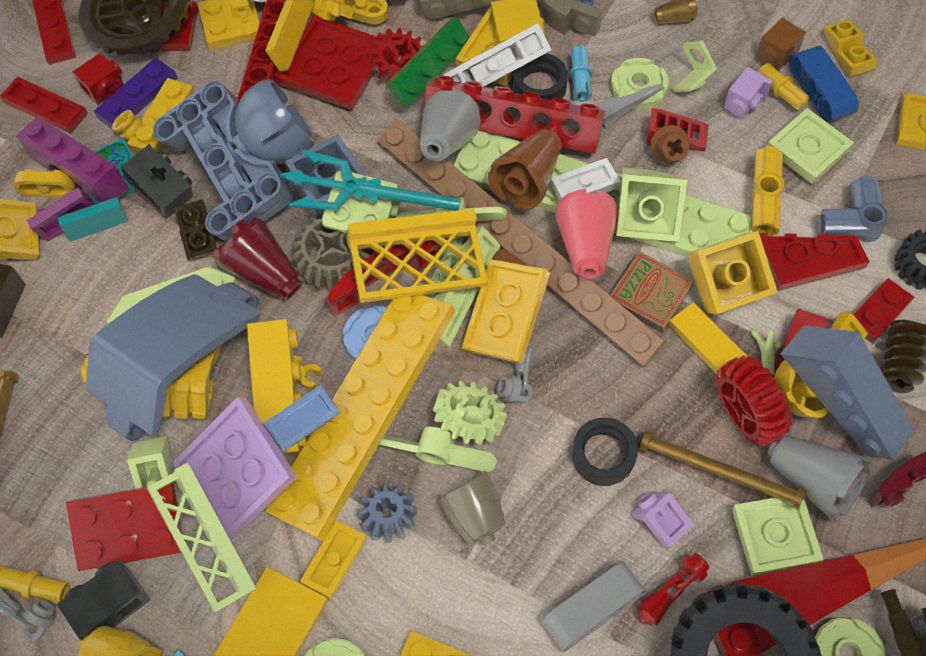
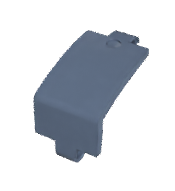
(157, 342)

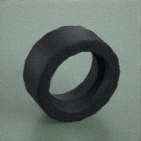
(545, 64)
(609, 427)

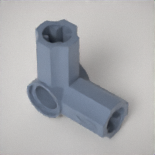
(865, 218)

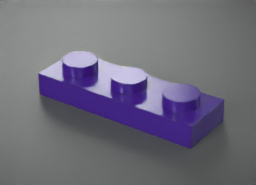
(136, 92)

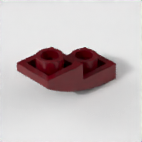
(900, 482)

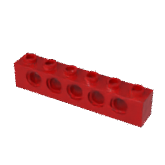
(500, 122)

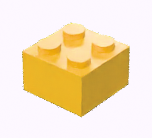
(732, 272)

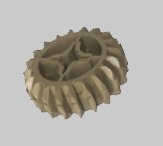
(332, 257)

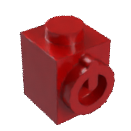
(99, 78)

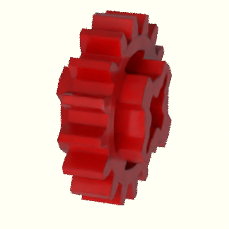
(388, 47)

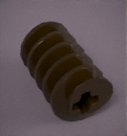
(905, 355)

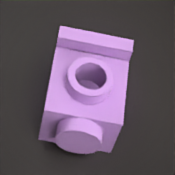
(747, 92)

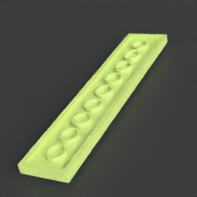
(701, 221)

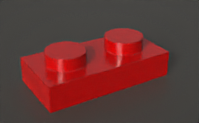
(883, 309)

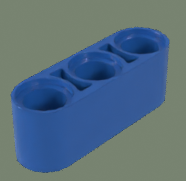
(823, 83)

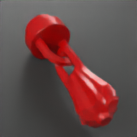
(654, 607)

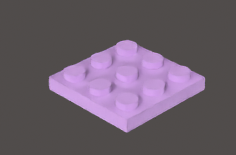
(237, 466)

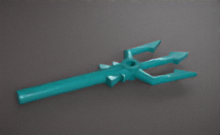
(360, 188)

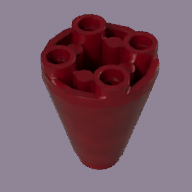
(258, 259)

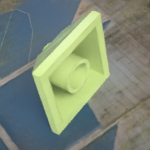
(650, 205)

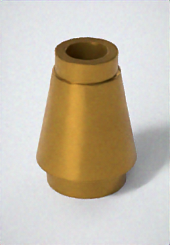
(676, 11)

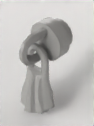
(511, 386)
(38, 614)

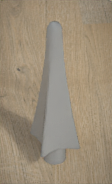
(618, 107)

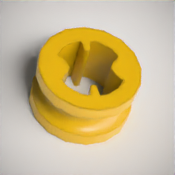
(126, 124)

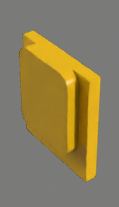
(514, 17)

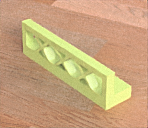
(462, 299)
(213, 530)

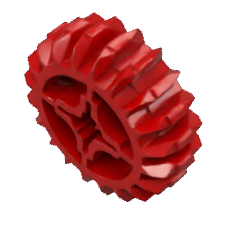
(753, 400)

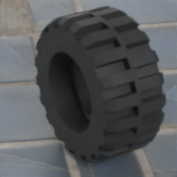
(742, 605)

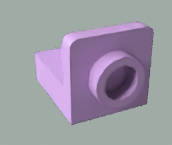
(663, 517)

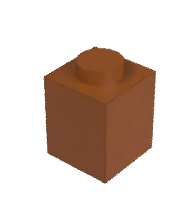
(780, 43)

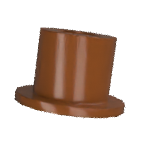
(670, 144)

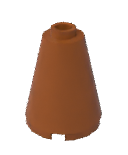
(526, 170)

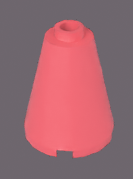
(587, 230)

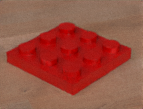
(330, 63)

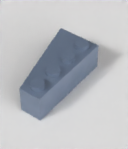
(851, 388)

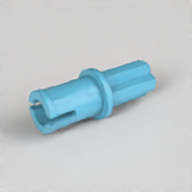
(580, 74)

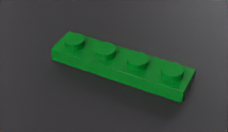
(428, 62)

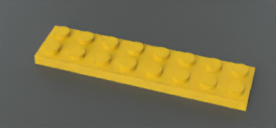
(367, 406)

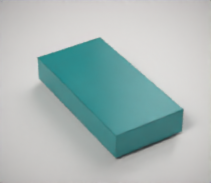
(93, 219)

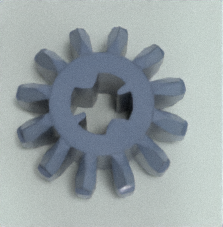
(400, 514)

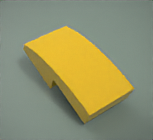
(847, 45)

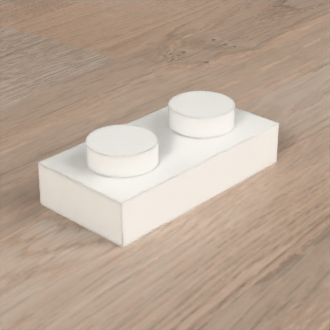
(591, 177)

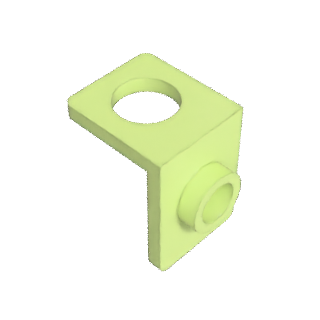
(701, 71)

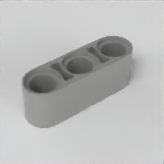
(593, 606)

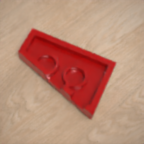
(811, 259)

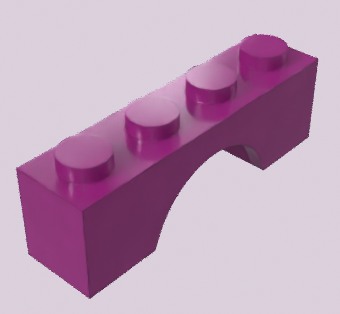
(88, 169)

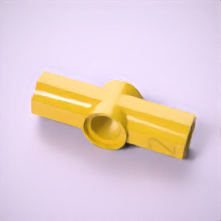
(768, 177)

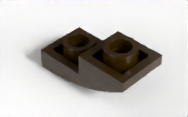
(194, 235)

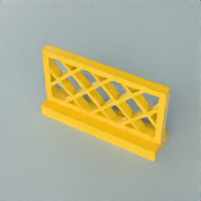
(409, 230)

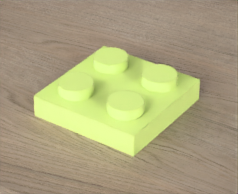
(811, 145)
(776, 535)

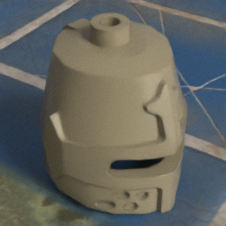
(475, 509)

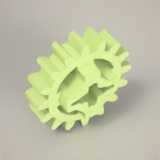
(469, 412)

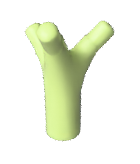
(767, 349)

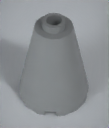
(448, 123)
(824, 472)

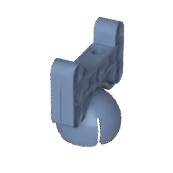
(257, 138)

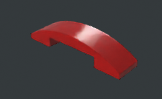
(345, 293)

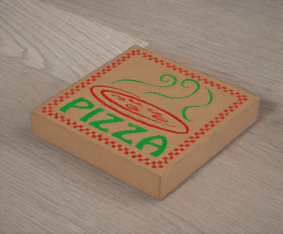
(652, 291)

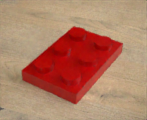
(120, 527)

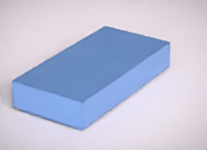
(301, 418)

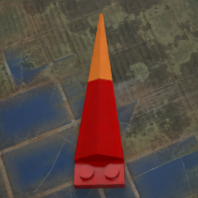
(820, 590)

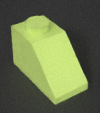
(151, 462)

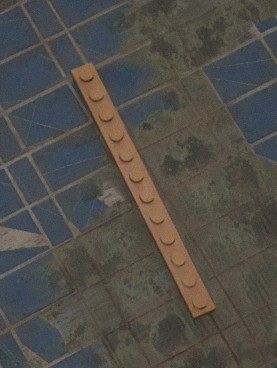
(530, 248)

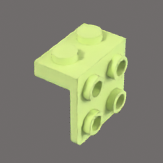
(357, 211)

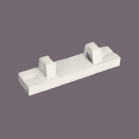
(500, 59)

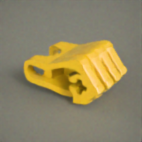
(192, 390)

